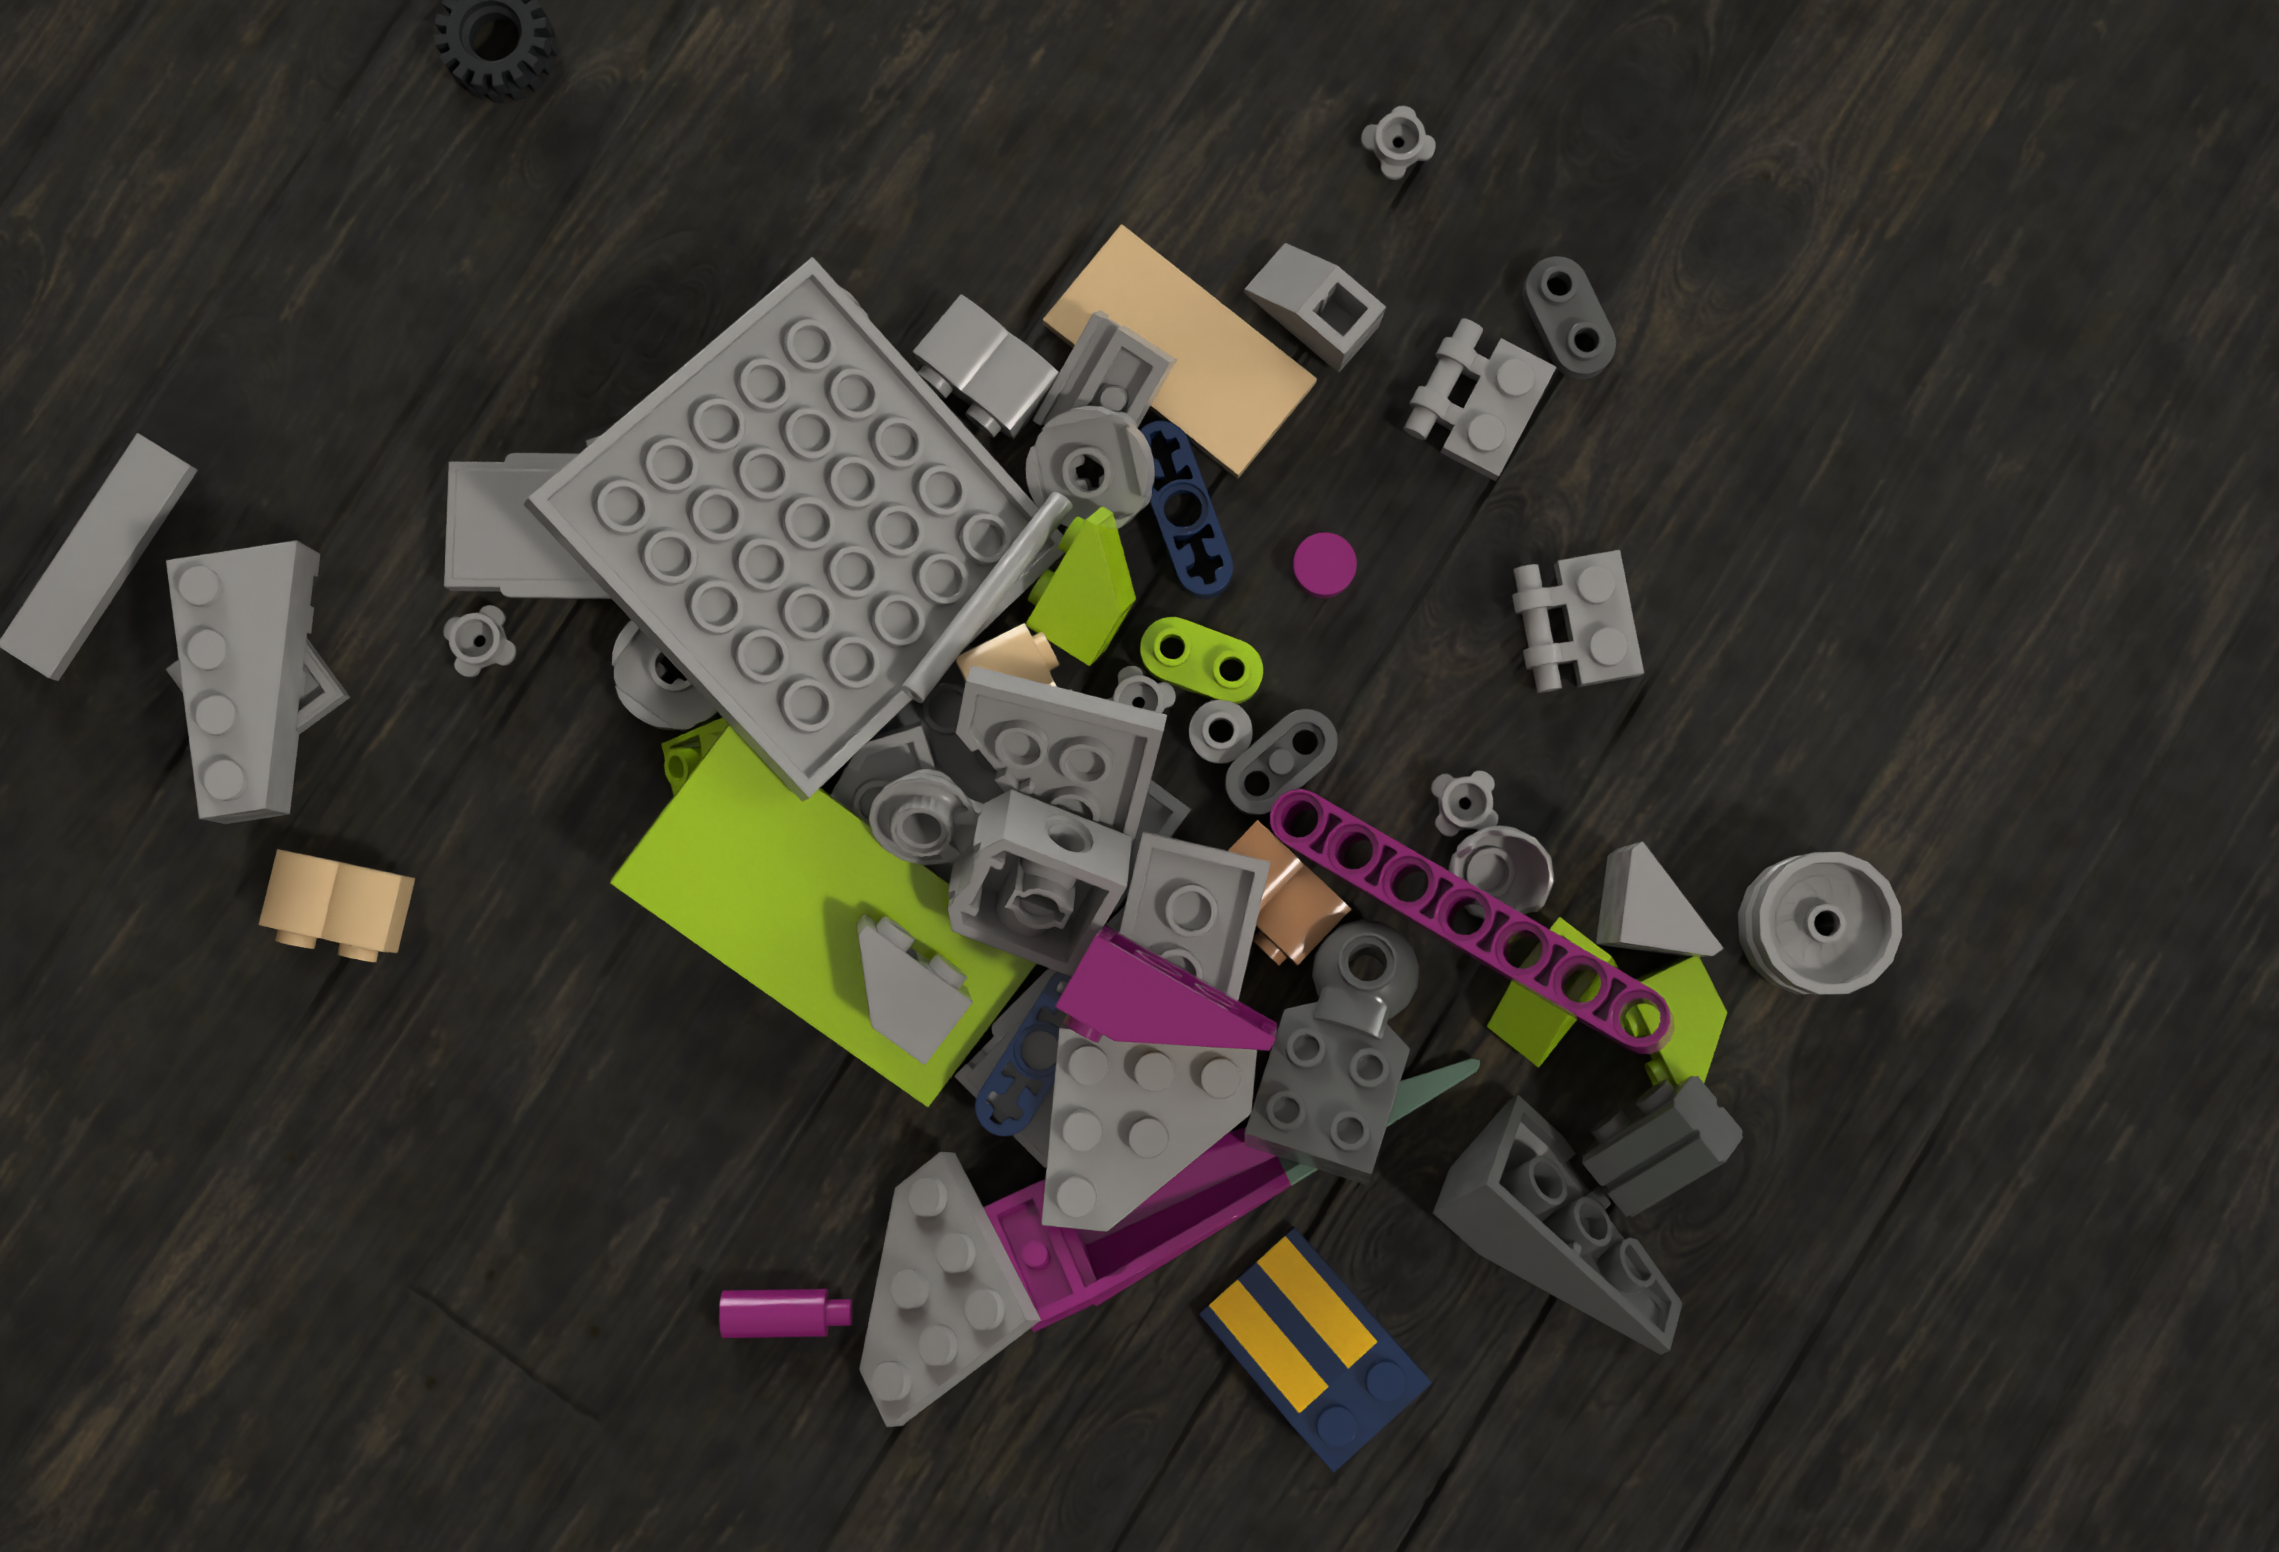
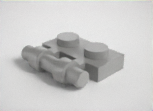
(1497, 408)
(1596, 620)

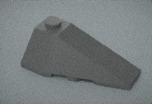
(1537, 1218)

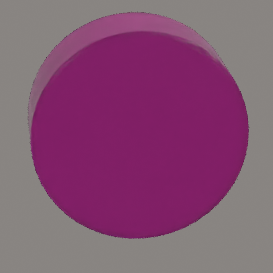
(1324, 565)

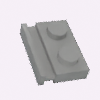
(1108, 370)

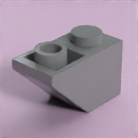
(1317, 304)
(906, 994)

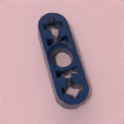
(1213, 548)
(1000, 1083)

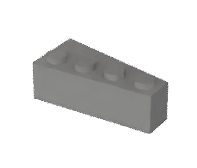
(242, 673)

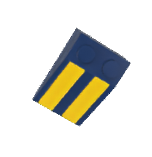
(1314, 1349)

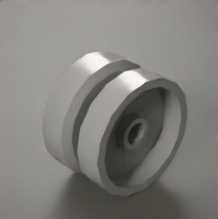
(1850, 944)

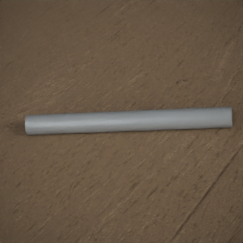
(987, 597)

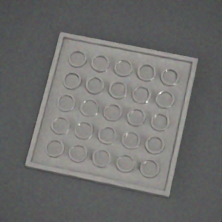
(793, 524)

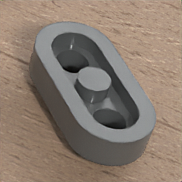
(1565, 316)
(1280, 762)

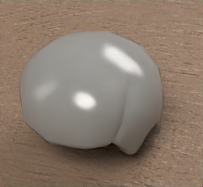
(1506, 866)

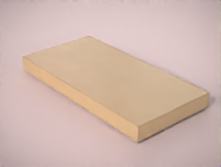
(1228, 379)

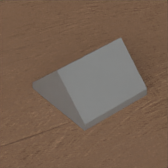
(1647, 909)

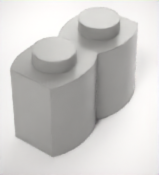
(985, 368)

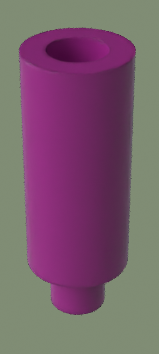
(781, 1313)

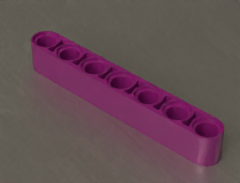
(1500, 929)

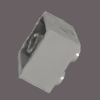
(1020, 868)

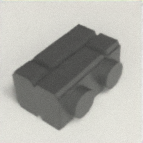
(1661, 1145)

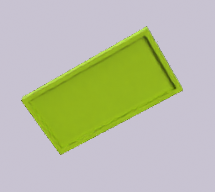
(779, 900)

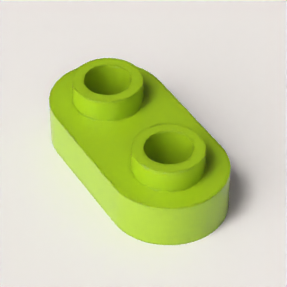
(1199, 664)

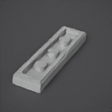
(97, 557)

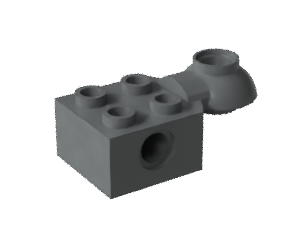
(1338, 1058)

